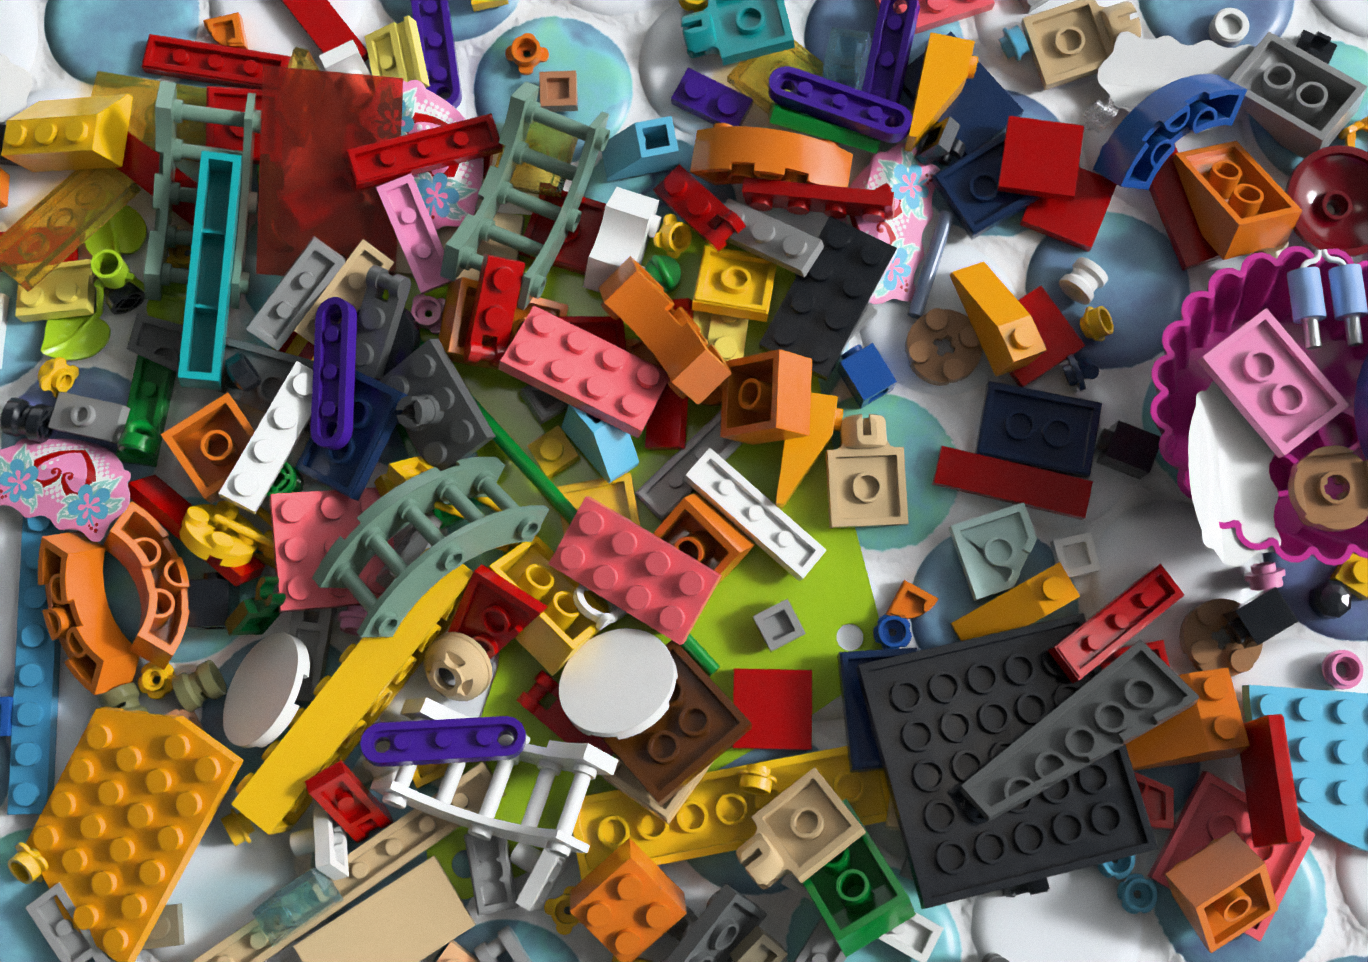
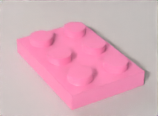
(1273, 383)

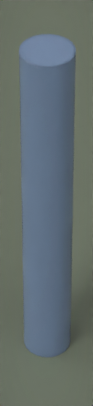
(931, 264)

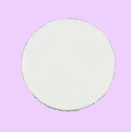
(618, 683)
(265, 691)

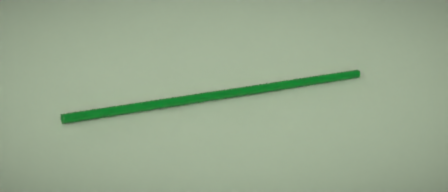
(568, 512)

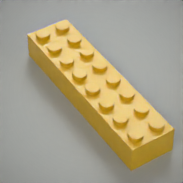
(344, 708)

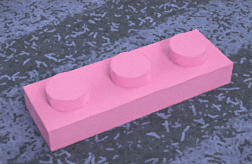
(414, 231)

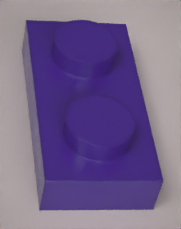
(711, 99)

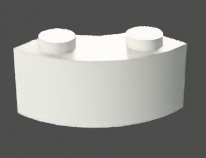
(624, 232)

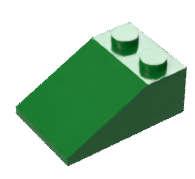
(859, 894)

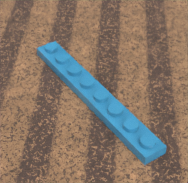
(34, 684)

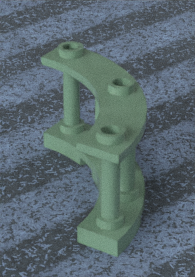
(496, 189)
(168, 192)
(409, 505)

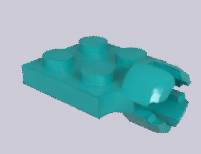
(738, 30)

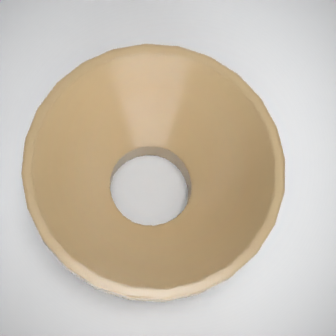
(464, 660)

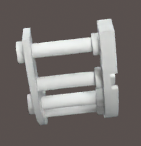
(577, 758)

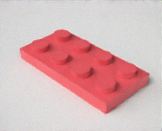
(584, 371)
(635, 570)

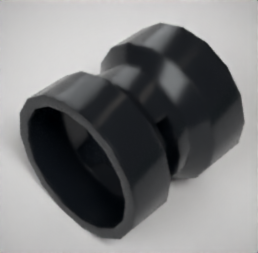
(124, 298)
(22, 418)

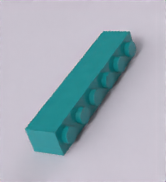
(210, 271)

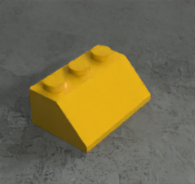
(69, 134)
(560, 627)

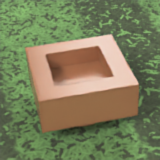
(558, 90)

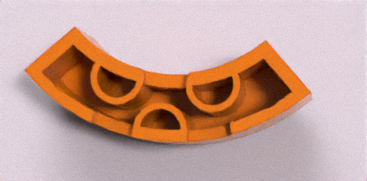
(735, 152)
(666, 332)
(159, 579)
(80, 612)

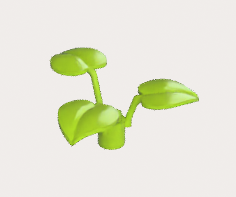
(87, 335)

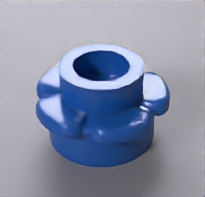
(882, 636)

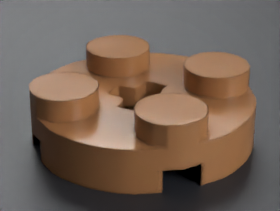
(923, 355)
(1308, 492)
(1203, 650)

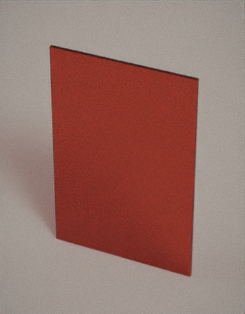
(304, 164)

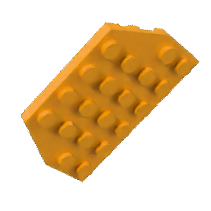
(129, 821)

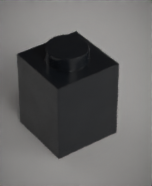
(1127, 449)
(211, 601)
(1259, 618)

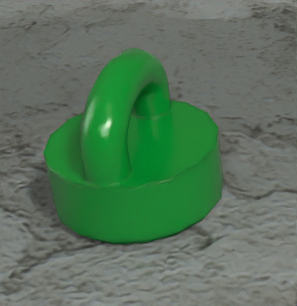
(665, 272)
(137, 444)

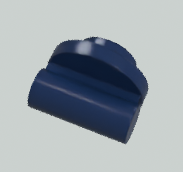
(1077, 372)

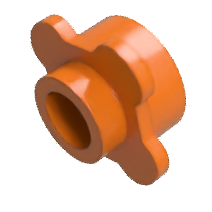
(523, 44)

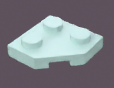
(994, 549)

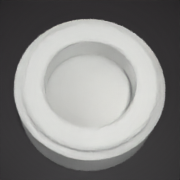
(1228, 27)

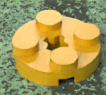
(208, 537)

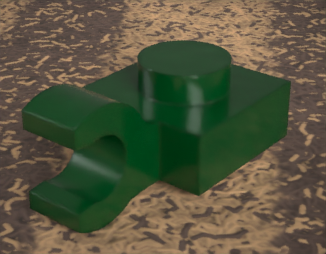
(258, 613)

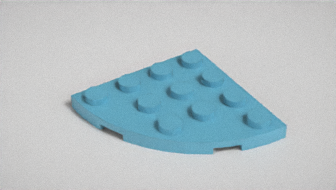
(1326, 754)

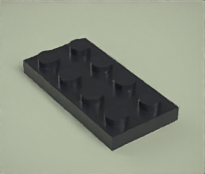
(831, 299)

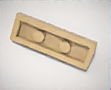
(347, 284)

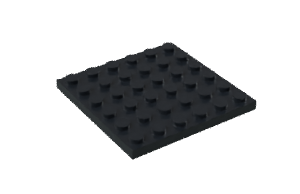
(947, 717)

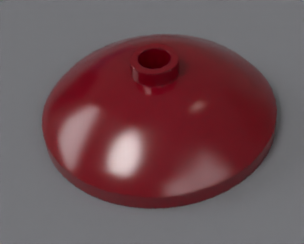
(1334, 178)

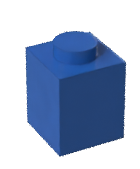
(865, 374)

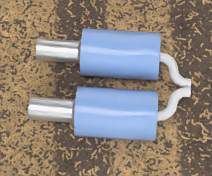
(1346, 294)

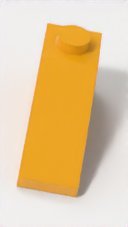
(942, 77)
(998, 319)
(802, 452)
(1019, 605)

